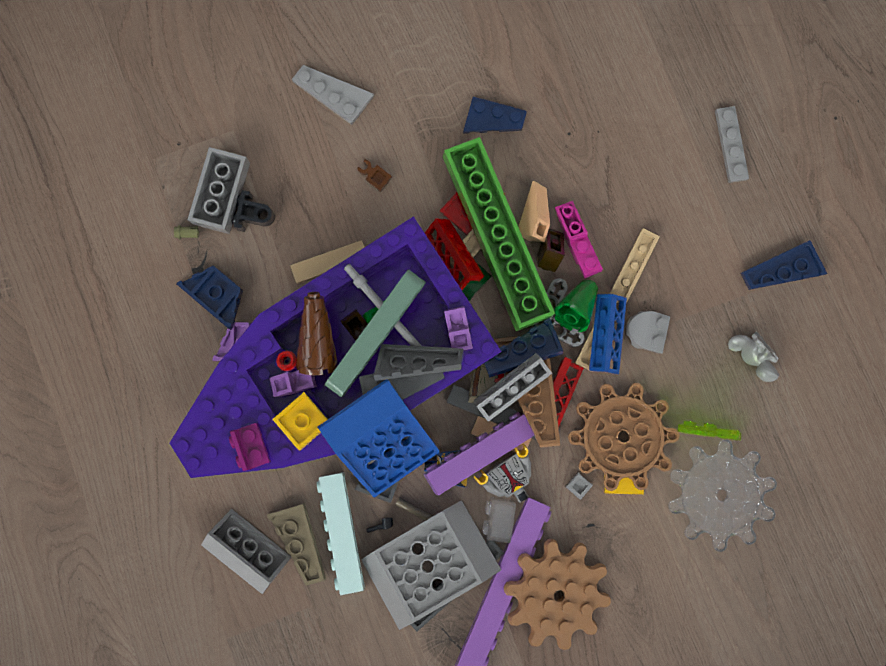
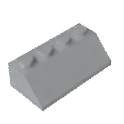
(246, 551)

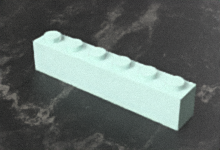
(341, 533)

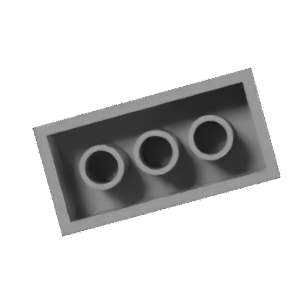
(218, 190)

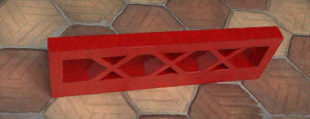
(455, 246)
(558, 381)

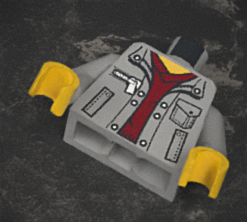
(509, 476)

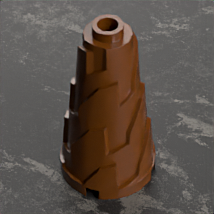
(316, 342)

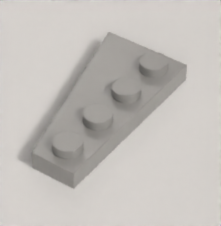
(335, 94)

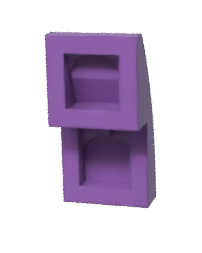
(458, 328)
(291, 383)

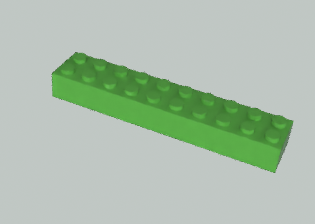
(498, 234)

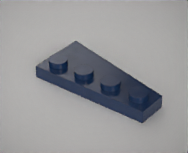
(538, 340)

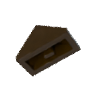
(354, 324)

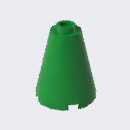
(577, 307)

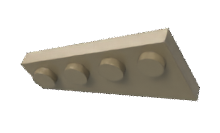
(299, 541)

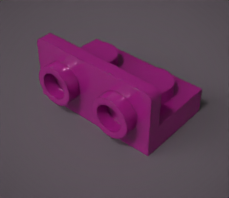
(249, 447)

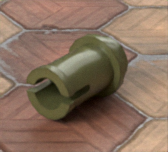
(186, 232)

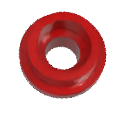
(282, 356)

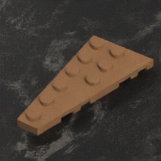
(539, 406)

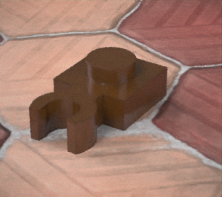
(376, 177)

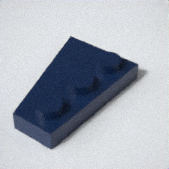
(492, 116)

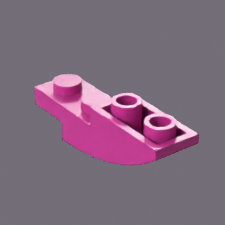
(577, 239)

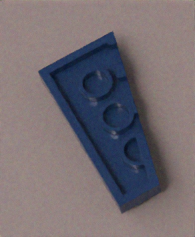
(793, 265)

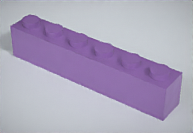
(478, 454)

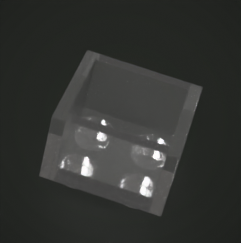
(499, 519)

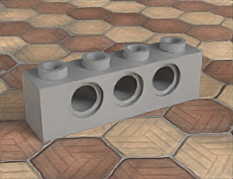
(512, 387)

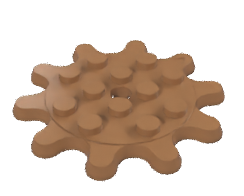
(644, 432)
(537, 590)

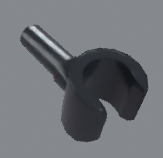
(386, 524)

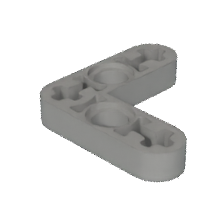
(568, 340)

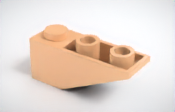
(535, 216)

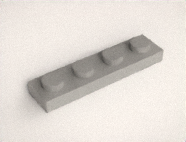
(731, 144)

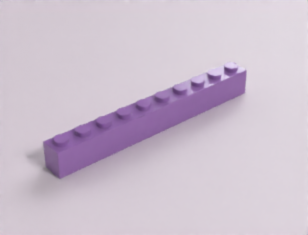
(495, 602)

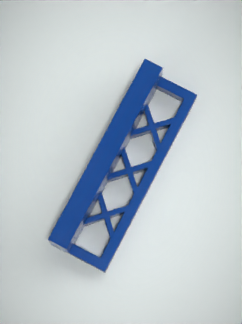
(605, 333)

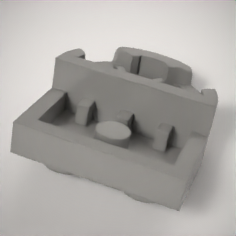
(648, 330)

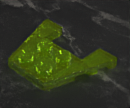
(708, 430)

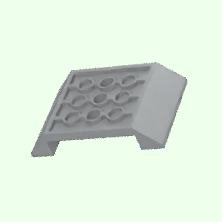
(458, 559)

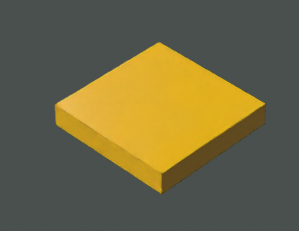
(300, 421)

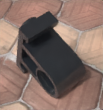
(250, 212)

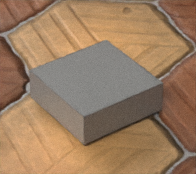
(579, 485)

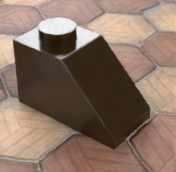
(551, 251)

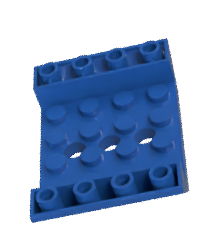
(370, 428)

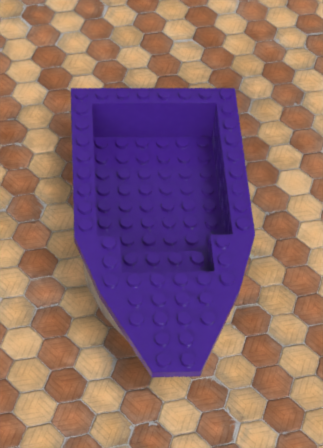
(241, 385)

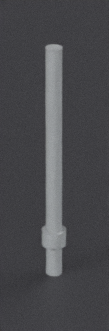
(360, 282)

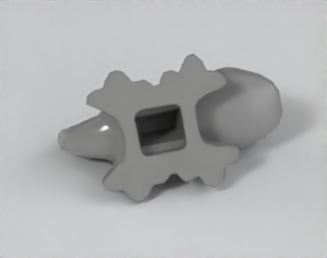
(756, 353)

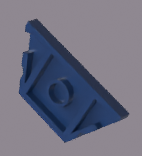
(215, 294)

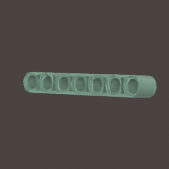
(375, 333)

